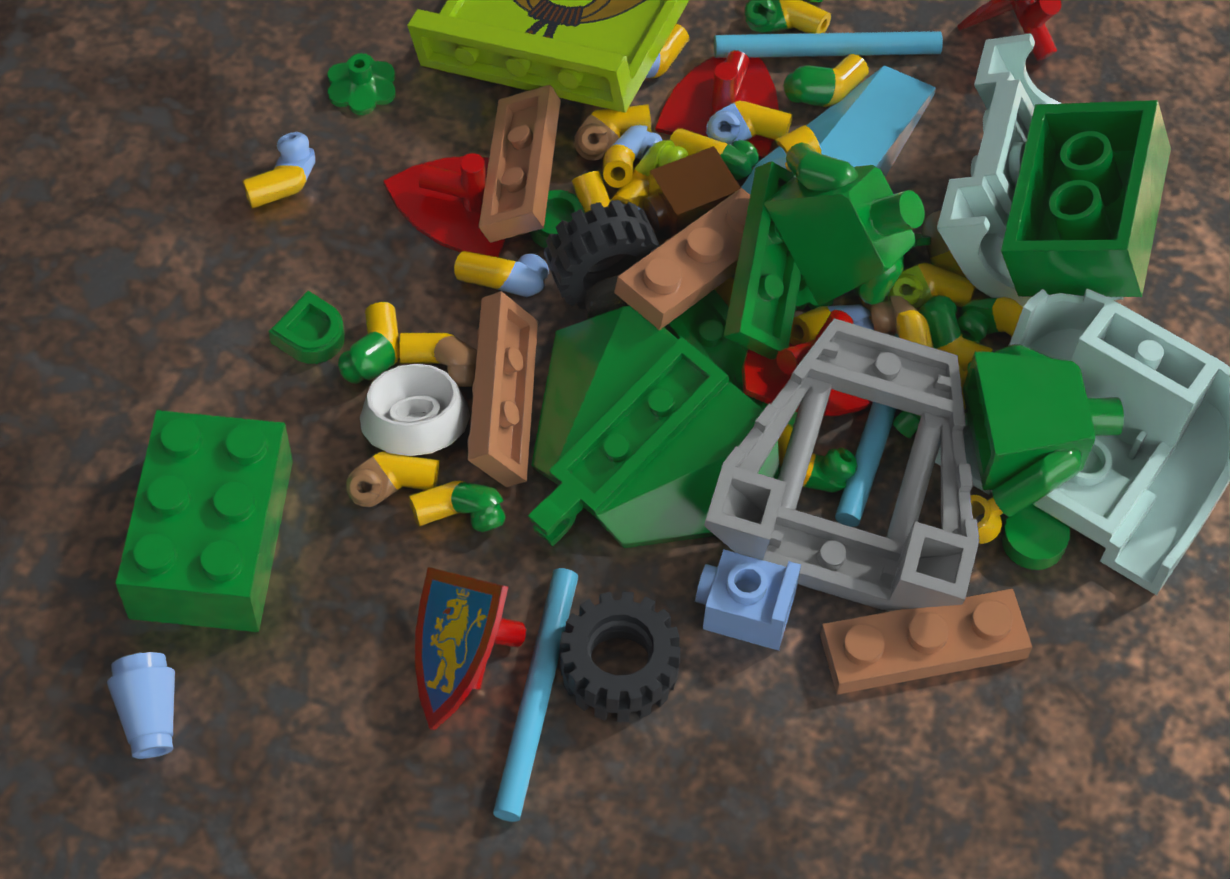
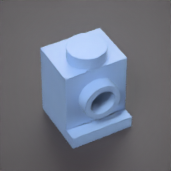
(748, 598)

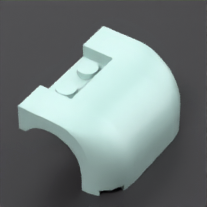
(980, 205)
(1169, 466)

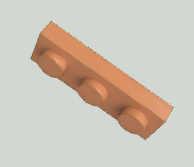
(520, 164)
(687, 264)
(503, 390)
(925, 641)

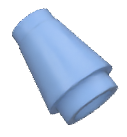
(145, 702)

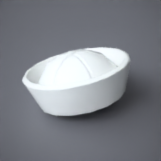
(410, 391)

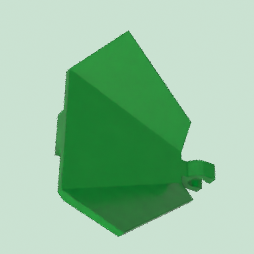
(635, 431)

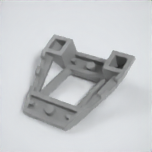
(914, 561)

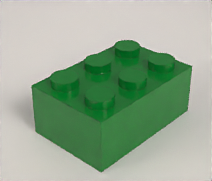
(1087, 199)
(205, 521)

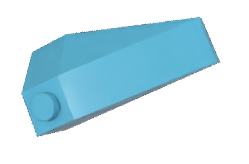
(868, 123)

